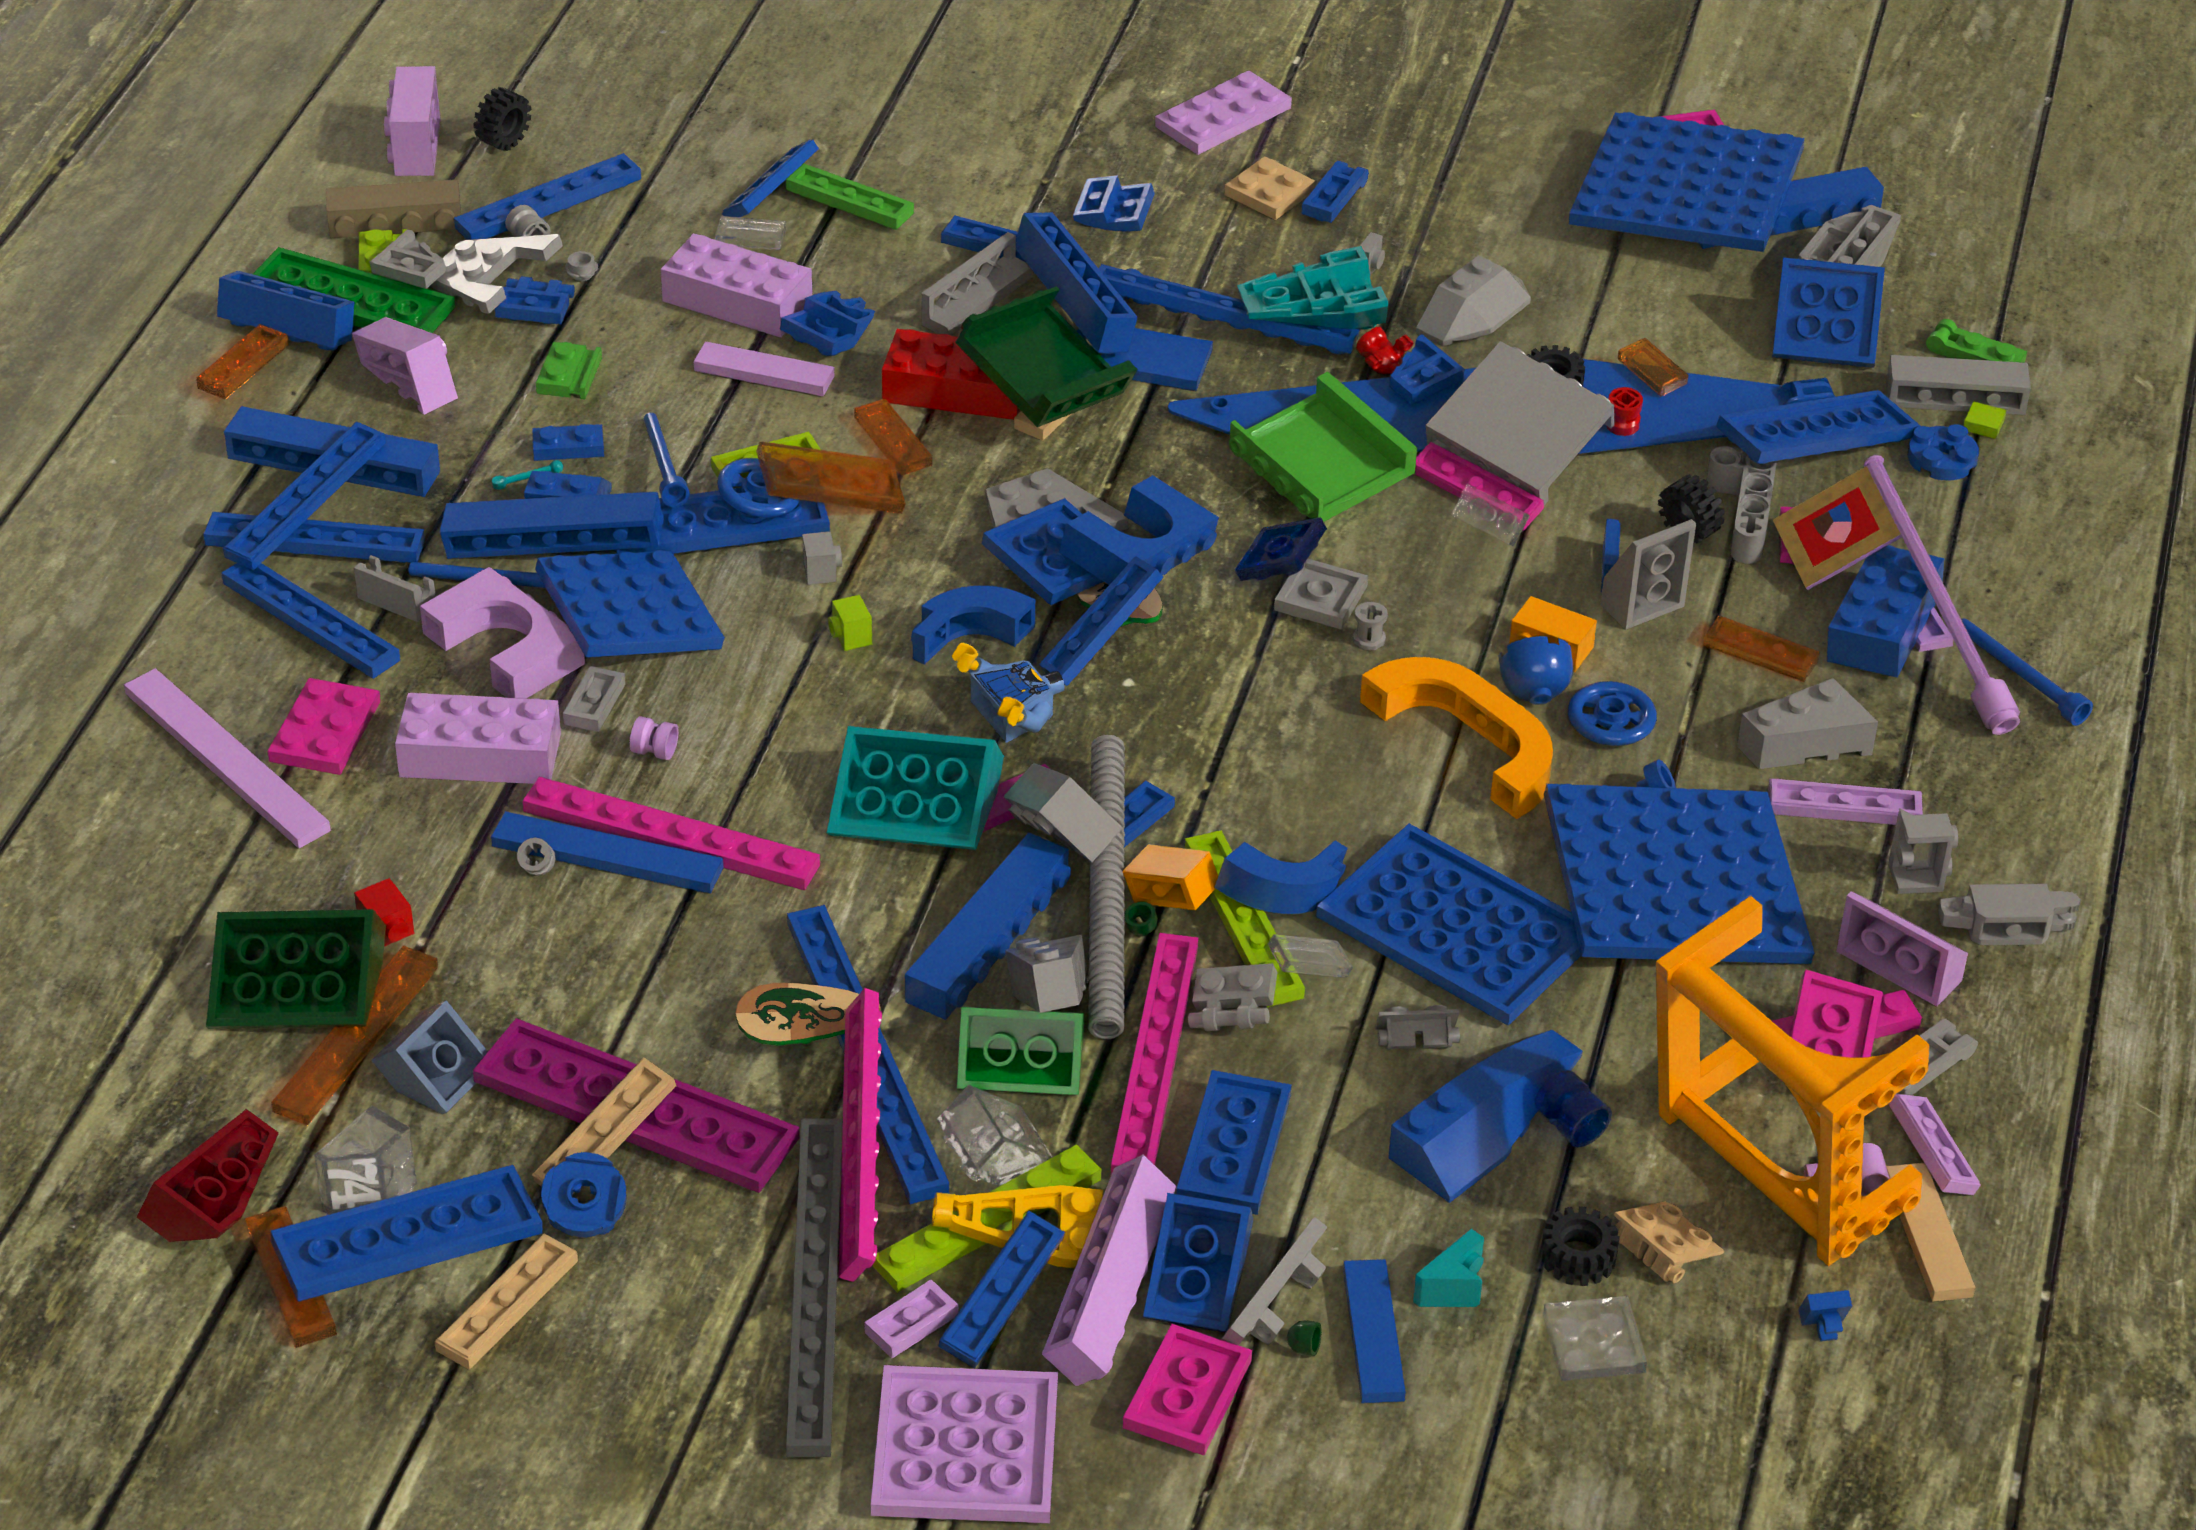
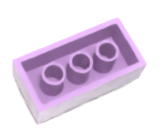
(735, 284)
(478, 738)

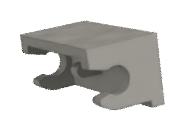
(390, 591)

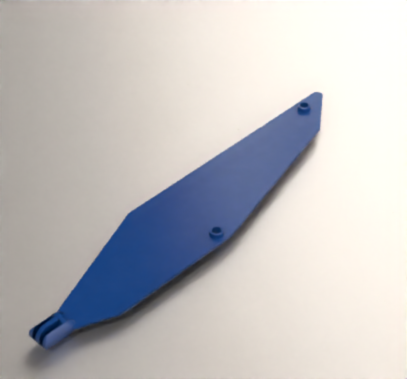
(1676, 417)

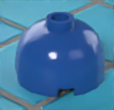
(1536, 669)

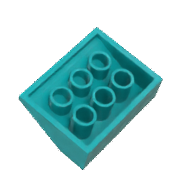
(915, 787)

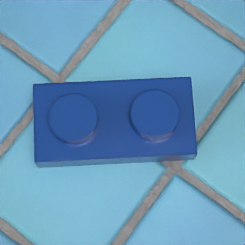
(568, 442)

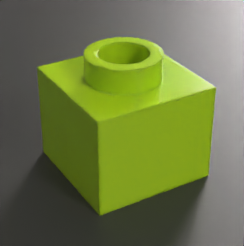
(851, 623)

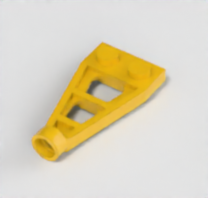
(1074, 1207)

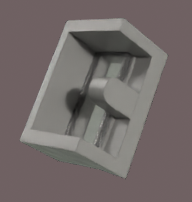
(1922, 852)

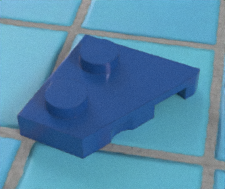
(1424, 372)

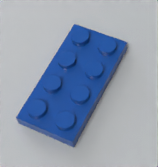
(1234, 1140)

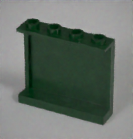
(1040, 358)

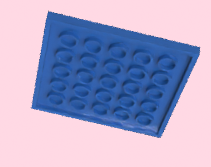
(1687, 181)
(1666, 863)

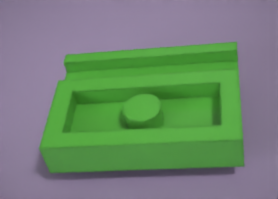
(568, 370)

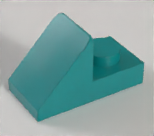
(1452, 1275)

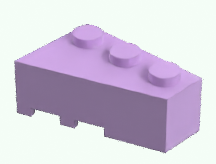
(409, 359)

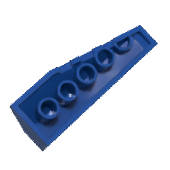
(1478, 1115)

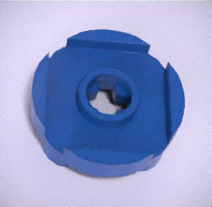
(1928, 446)
(569, 1176)

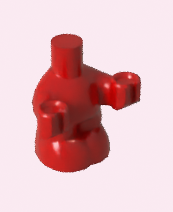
(1380, 352)

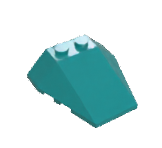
(1322, 294)

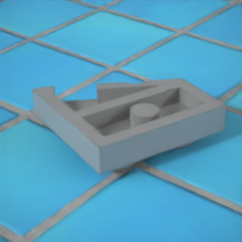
(409, 262)

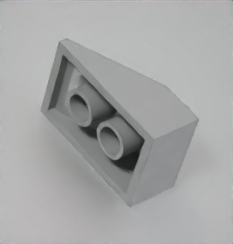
(1650, 576)

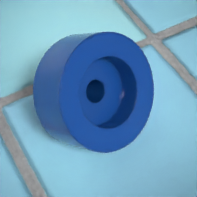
(1657, 776)

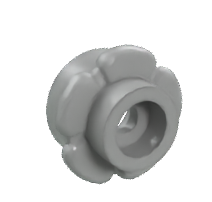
(581, 266)

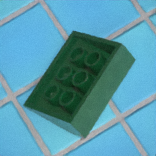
(294, 968)

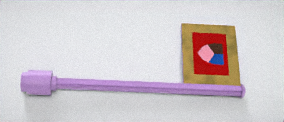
(1855, 522)

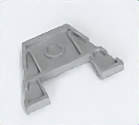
(479, 261)
(1041, 489)

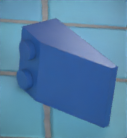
(1198, 1262)

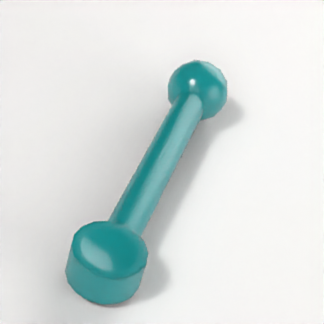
(499, 482)

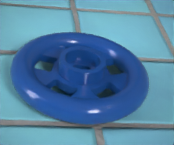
(753, 490)
(1612, 713)

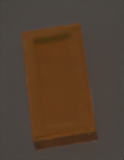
(1653, 367)

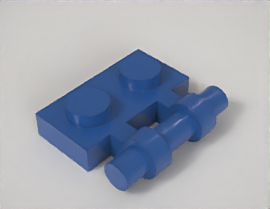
(535, 300)

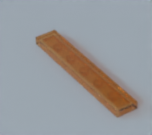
(347, 1046)

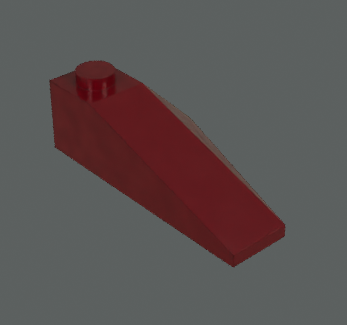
(211, 1184)

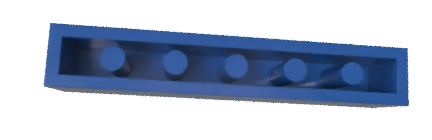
(1825, 197)
(1083, 288)
(297, 442)
(552, 525)
(987, 926)

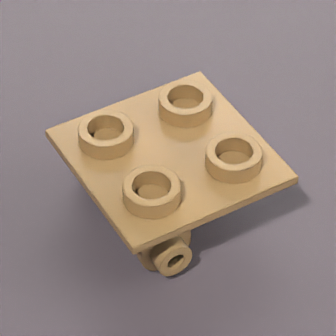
(1664, 1239)

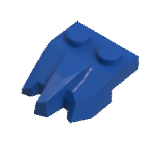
(829, 322)

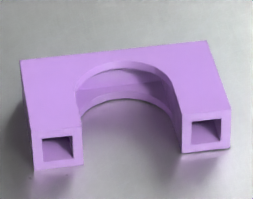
(494, 602)

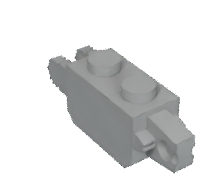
(2010, 913)

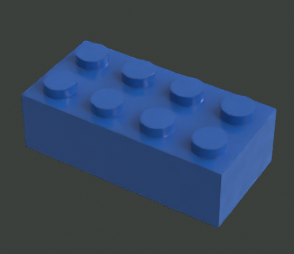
(1882, 613)

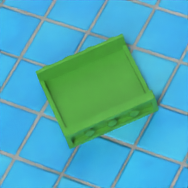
(1326, 451)

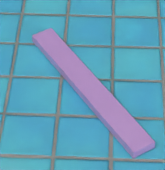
(227, 758)

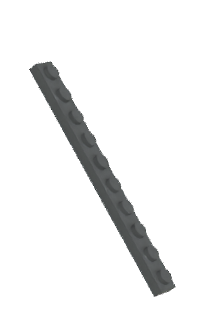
(815, 1289)

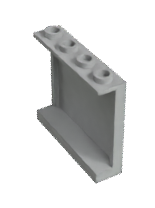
(1519, 419)

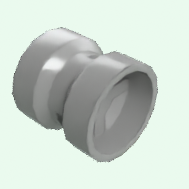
(526, 222)

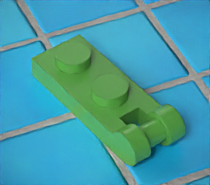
(1962, 344)

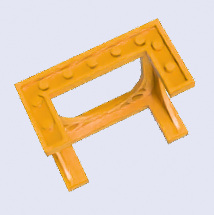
(1835, 1086)

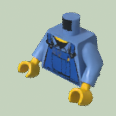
(1009, 695)

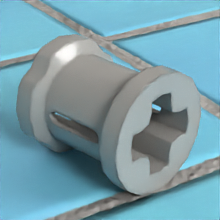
(1372, 626)

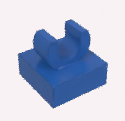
(1826, 1311)

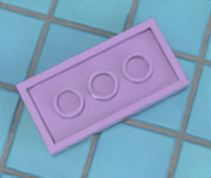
(1223, 112)

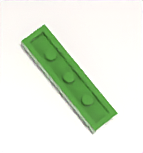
(850, 196)

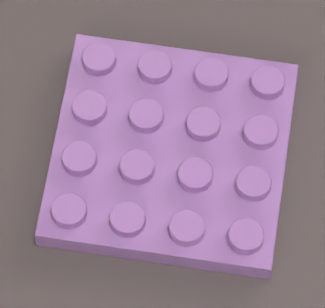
(965, 1444)

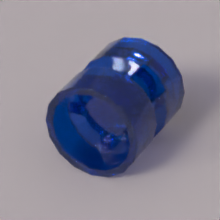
(1573, 1108)

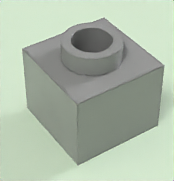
(820, 557)

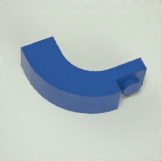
(971, 611)
(1280, 885)

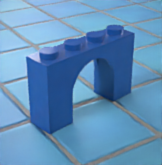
(1176, 521)

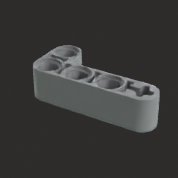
(1736, 474)

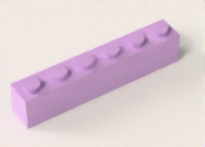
(1109, 1272)

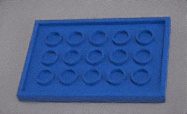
(1455, 923)

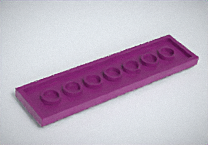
(685, 1126)

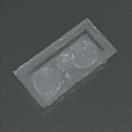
(1490, 515)

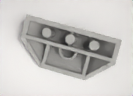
(1854, 238)
(1473, 303)

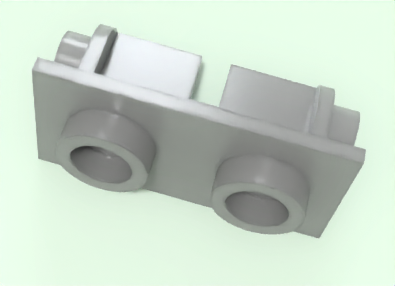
(1434, 1023)

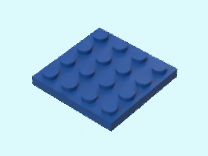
(629, 603)

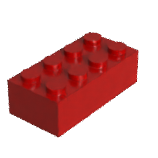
(939, 375)

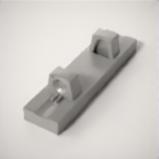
(1297, 1264)

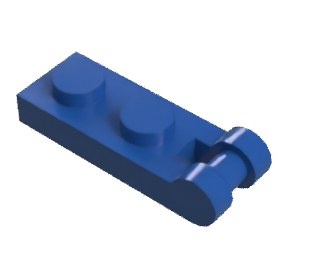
(1334, 191)

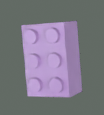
(413, 121)

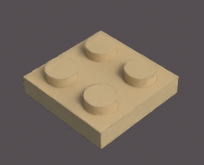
(1269, 188)

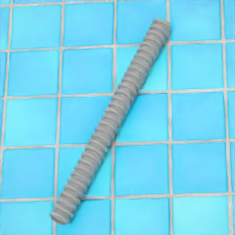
(1107, 895)

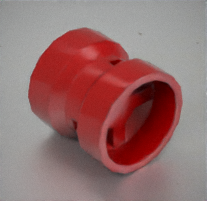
(1626, 411)

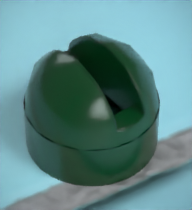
(1146, 913)
(1305, 1337)

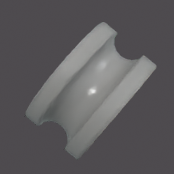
(539, 868)

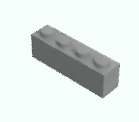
(1957, 383)

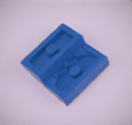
(1112, 206)

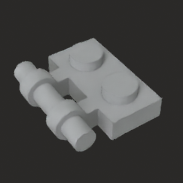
(1233, 987)

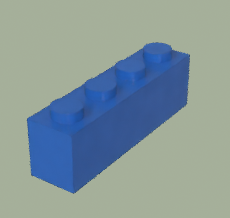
(285, 308)

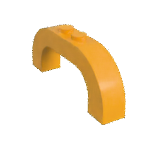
(1483, 707)

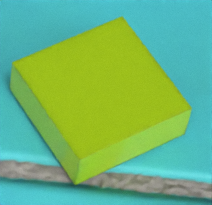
(1984, 419)

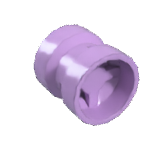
(654, 738)

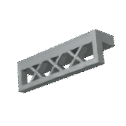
(975, 292)

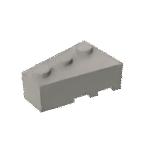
(1806, 725)
(1062, 810)
(1048, 972)

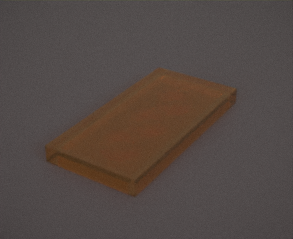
(830, 477)

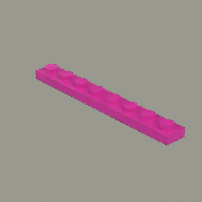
(635, 821)
(1156, 1049)
(859, 1141)

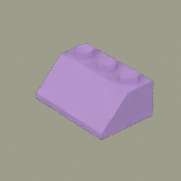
(1899, 950)

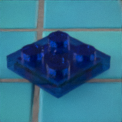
(1280, 549)

